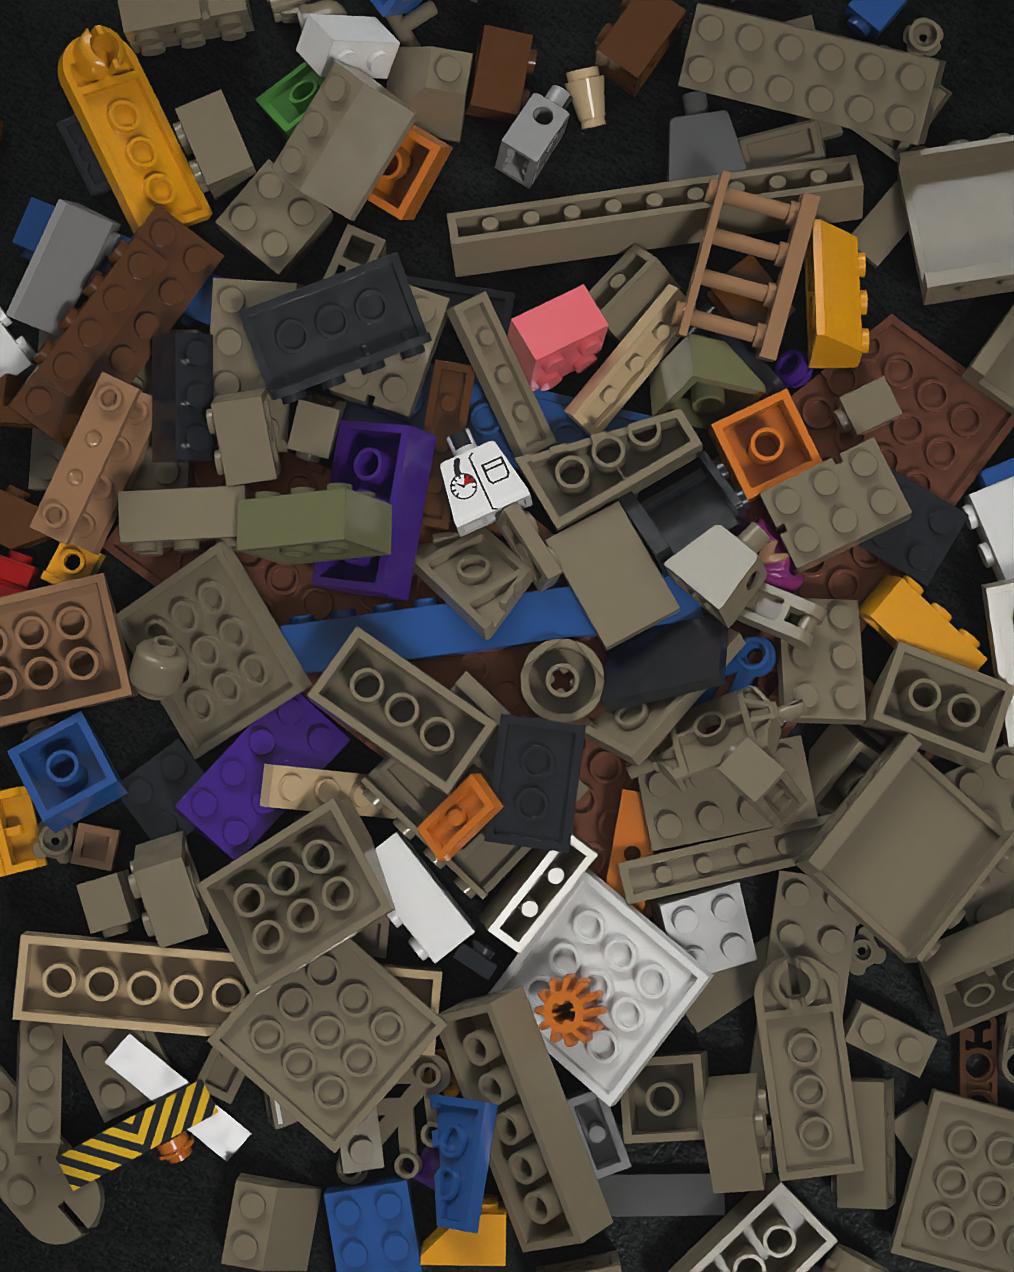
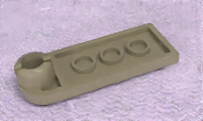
(807, 1071)
(37, 1186)

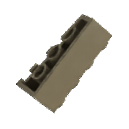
(594, 472)

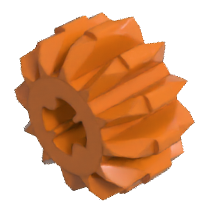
(585, 1008)

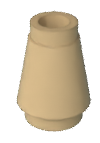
(588, 96)

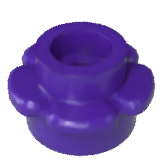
(793, 368)

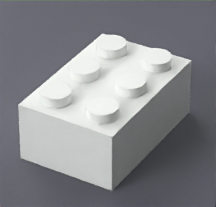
(421, 901)

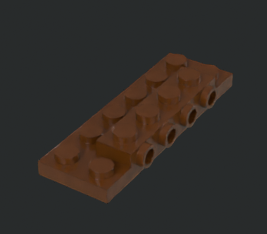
(114, 328)

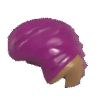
(777, 562)

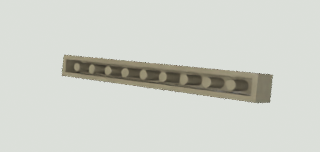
(642, 215)

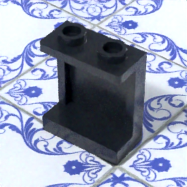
(687, 510)

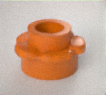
(176, 1148)

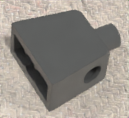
(701, 141)

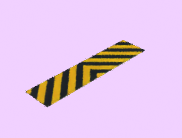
(137, 1135)

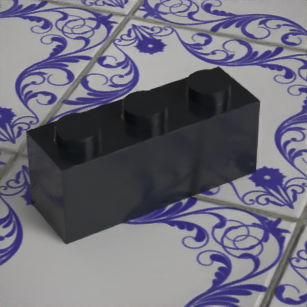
(181, 396)

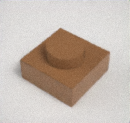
(95, 846)

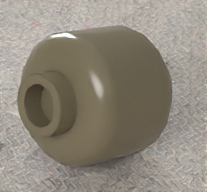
(158, 667)

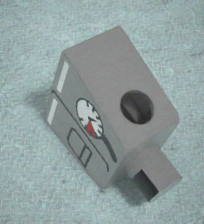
(534, 136)

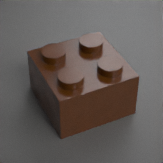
(637, 41)

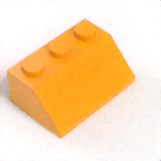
(834, 298)

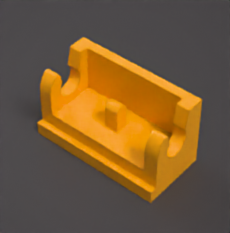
(18, 832)

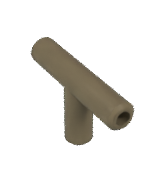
(405, 24)

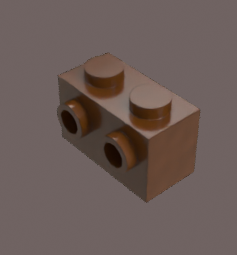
(500, 74)

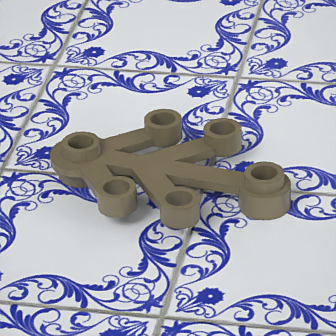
(400, 1114)

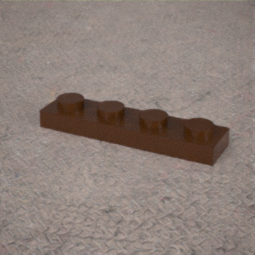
(445, 415)

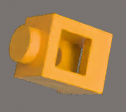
(59, 572)

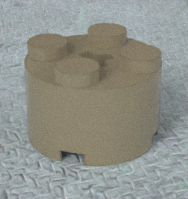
(565, 657)

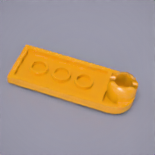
(129, 129)

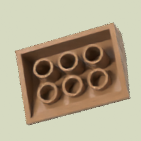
(61, 650)

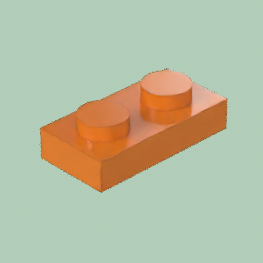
(460, 817)

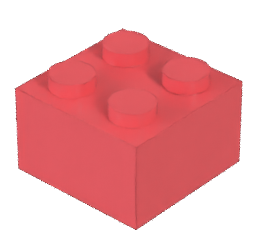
(558, 338)

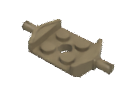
(740, 714)

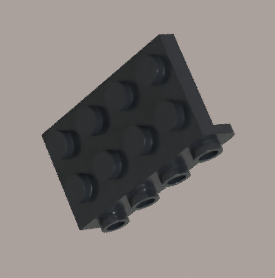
(334, 328)

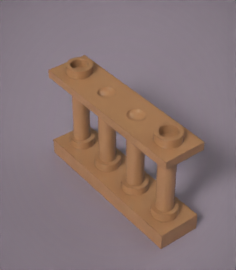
(776, 295)
(97, 465)

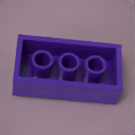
(396, 467)
(227, 797)

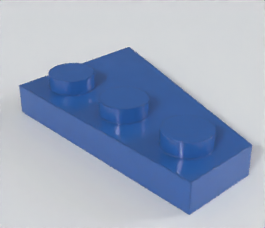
(464, 1154)

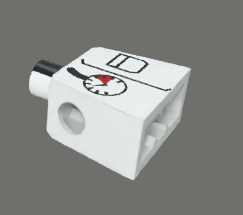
(480, 482)

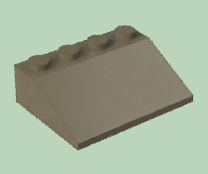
(298, 894)

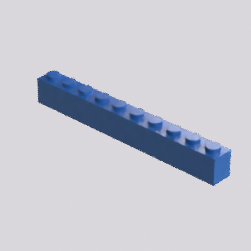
(438, 631)

